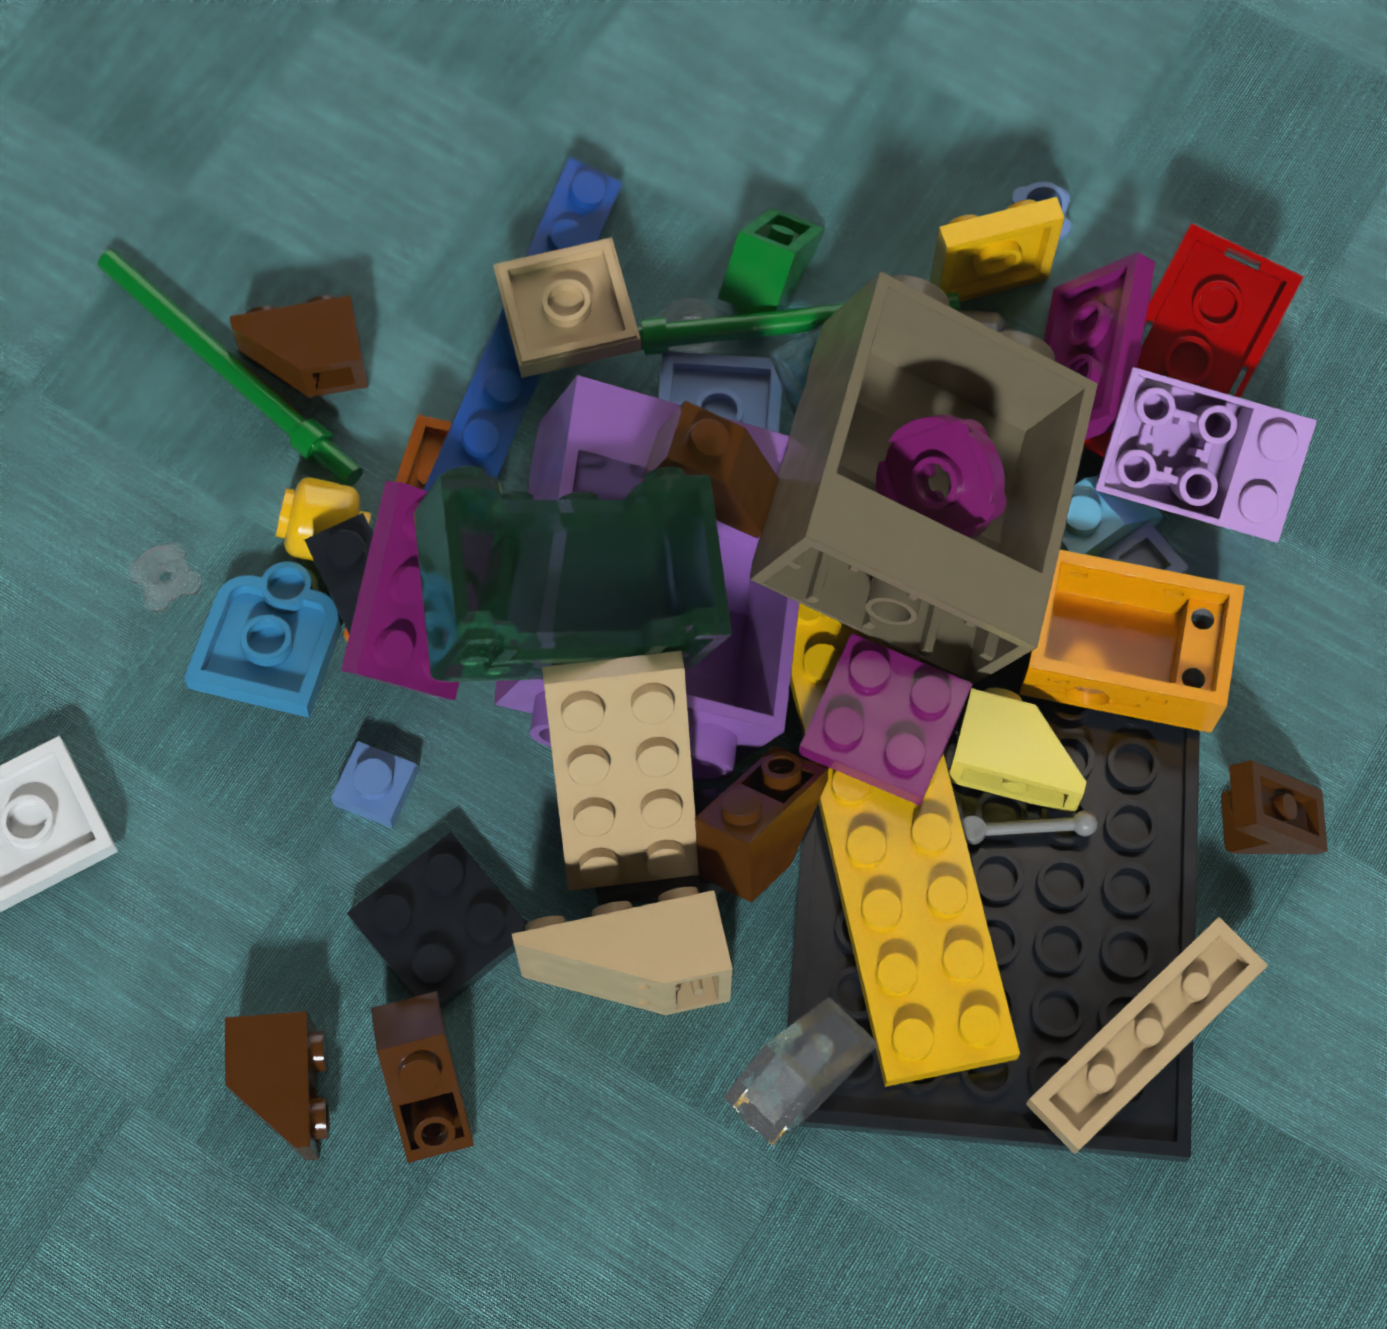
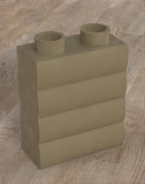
(884, 567)

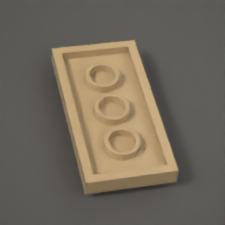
(622, 769)

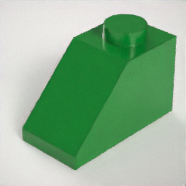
(769, 262)

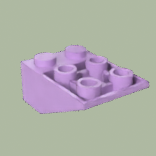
(1205, 454)

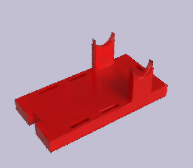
(1212, 316)

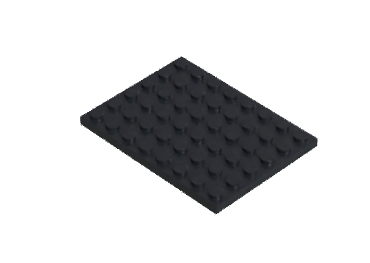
(1071, 931)

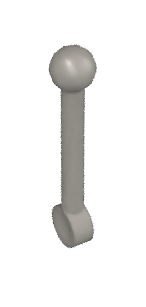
(976, 829)

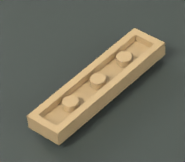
(1146, 1035)

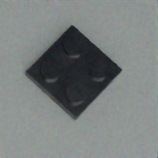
(439, 922)

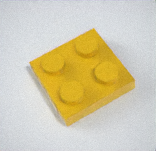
(997, 249)

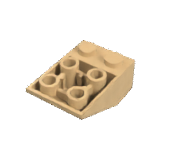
(645, 956)

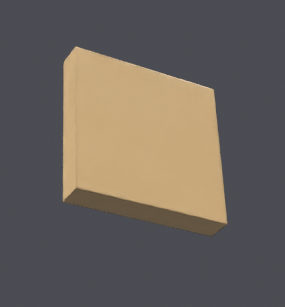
(567, 307)

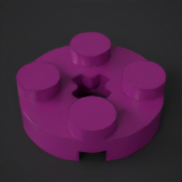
(960, 450)

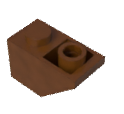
(305, 344)
(758, 823)
(274, 1074)
(421, 1076)

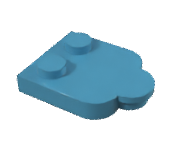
(267, 640)

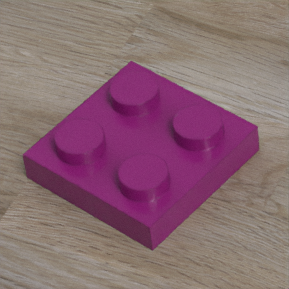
(885, 719)

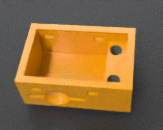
(1136, 642)

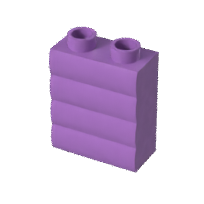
(739, 693)

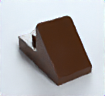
(1271, 813)

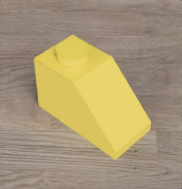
(1014, 753)

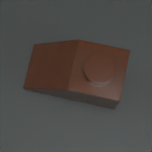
(725, 450)

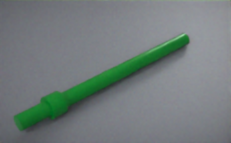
(660, 335)
(305, 435)

